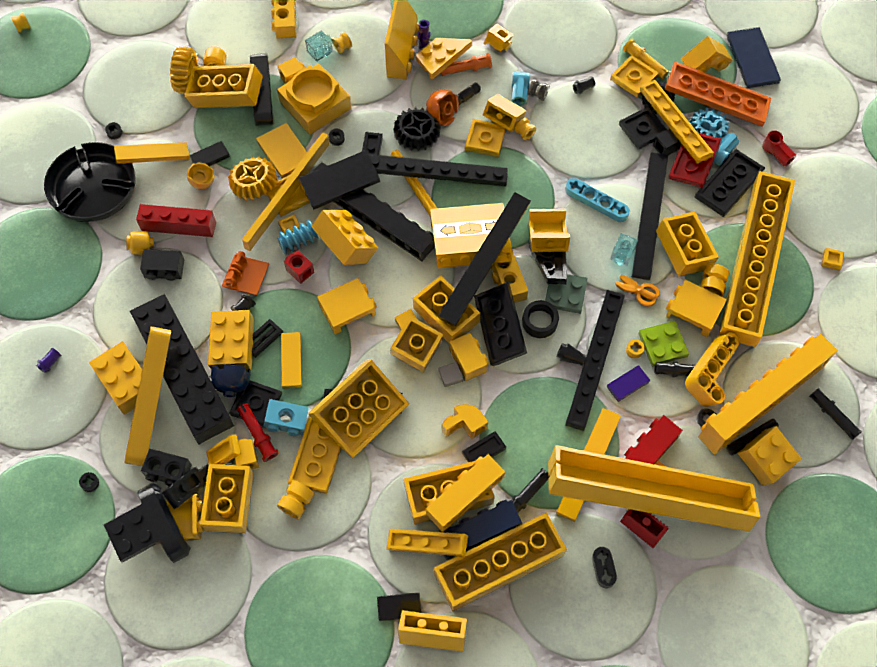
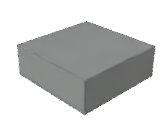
(450, 374)

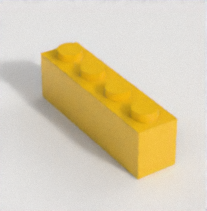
(465, 492)

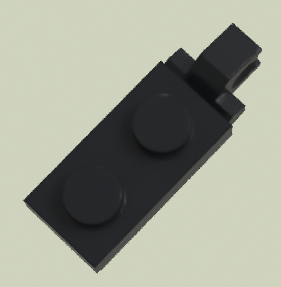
(186, 486)

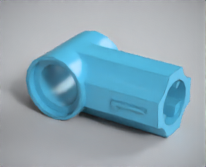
(520, 86)
(728, 144)

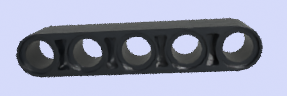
(263, 110)

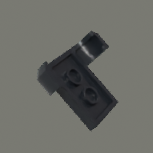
(146, 527)

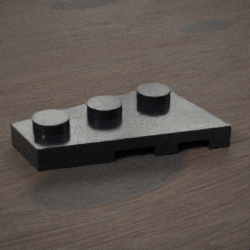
(552, 266)

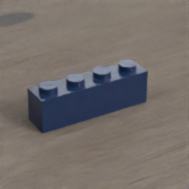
(487, 524)

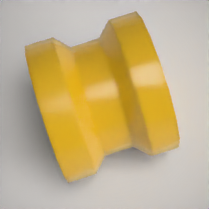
(20, 22)
(342, 43)
(525, 129)

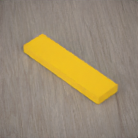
(151, 152)
(427, 542)

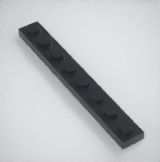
(439, 170)

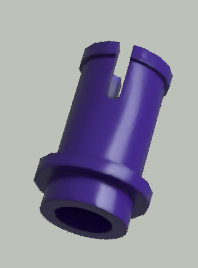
(48, 360)

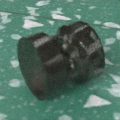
(538, 90)

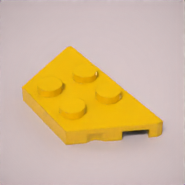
(441, 54)

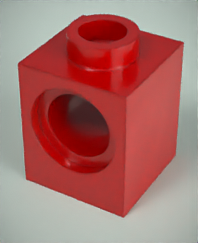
(299, 273)

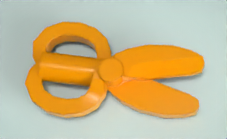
(632, 287)

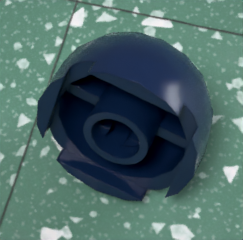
(230, 379)

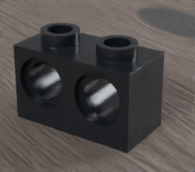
(168, 464)

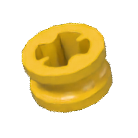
(630, 352)

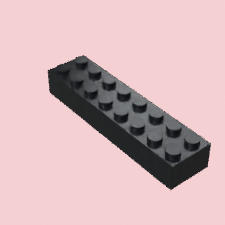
(184, 372)

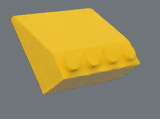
(401, 40)
(359, 408)

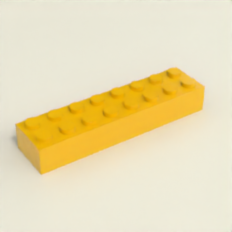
(766, 393)

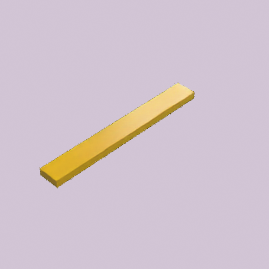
(285, 192)

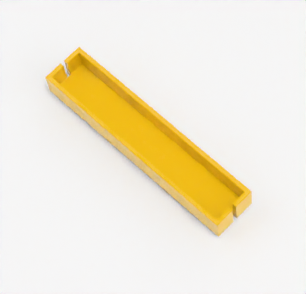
(652, 488)

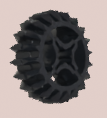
(413, 127)

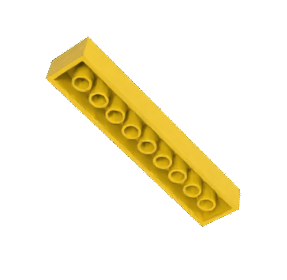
(757, 258)

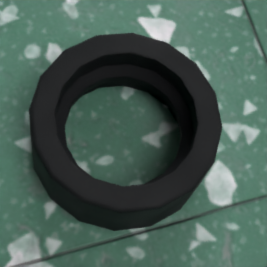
(544, 306)

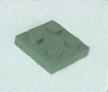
(568, 296)

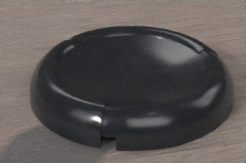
(89, 183)

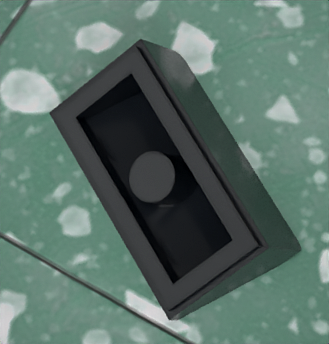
(391, 606)

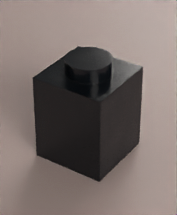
(666, 142)

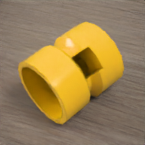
(715, 278)
(296, 498)

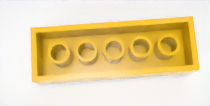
(499, 561)

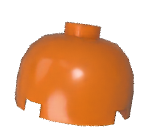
(442, 106)

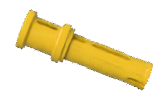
(640, 53)

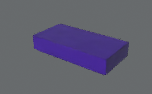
(628, 383)

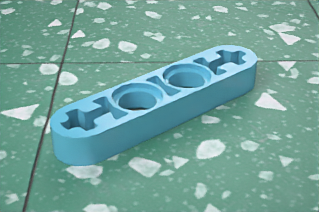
(598, 198)

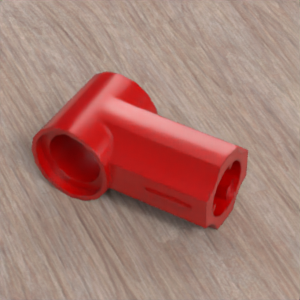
(774, 144)

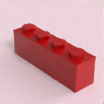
(176, 220)
(655, 442)

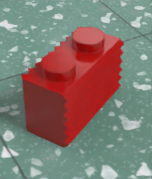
(644, 526)

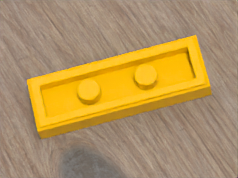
(291, 360)

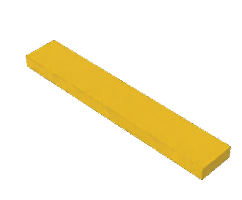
(676, 121)
(597, 443)

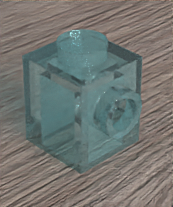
(319, 45)
(623, 249)

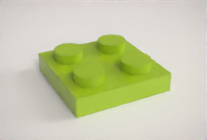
(663, 343)

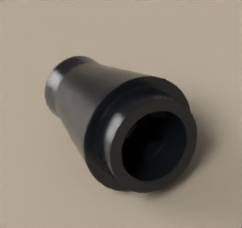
(570, 354)

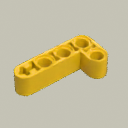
(702, 378)

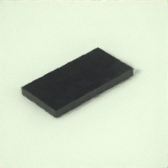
(339, 179)
(729, 182)
(500, 324)

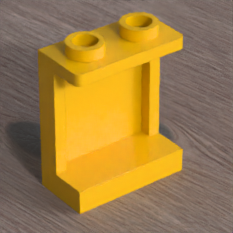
(548, 230)
(346, 304)
(696, 306)
(188, 517)

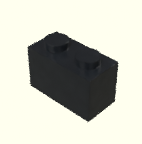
(162, 264)

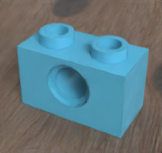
(277, 409)

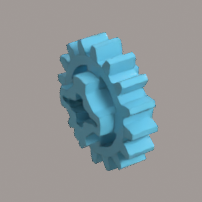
(710, 123)

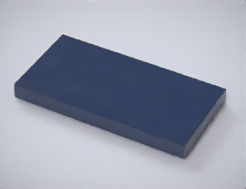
(753, 57)

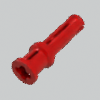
(262, 440)

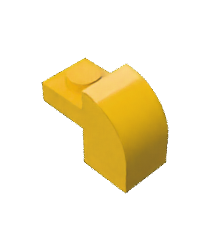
(467, 417)

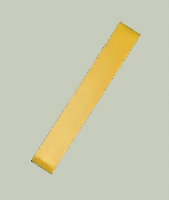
(147, 396)

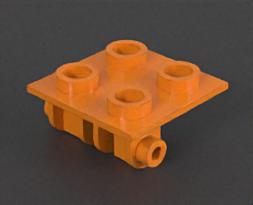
(245, 274)

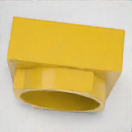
(314, 98)

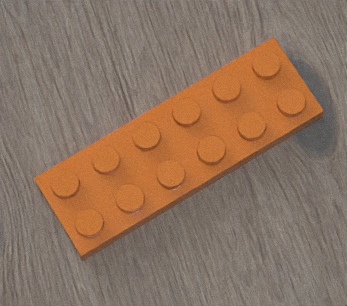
(718, 94)

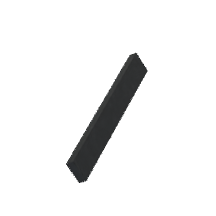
(650, 216)
(484, 259)
(595, 360)

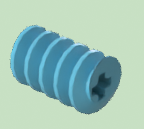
(297, 236)

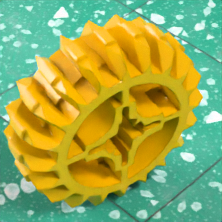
(181, 66)
(252, 178)

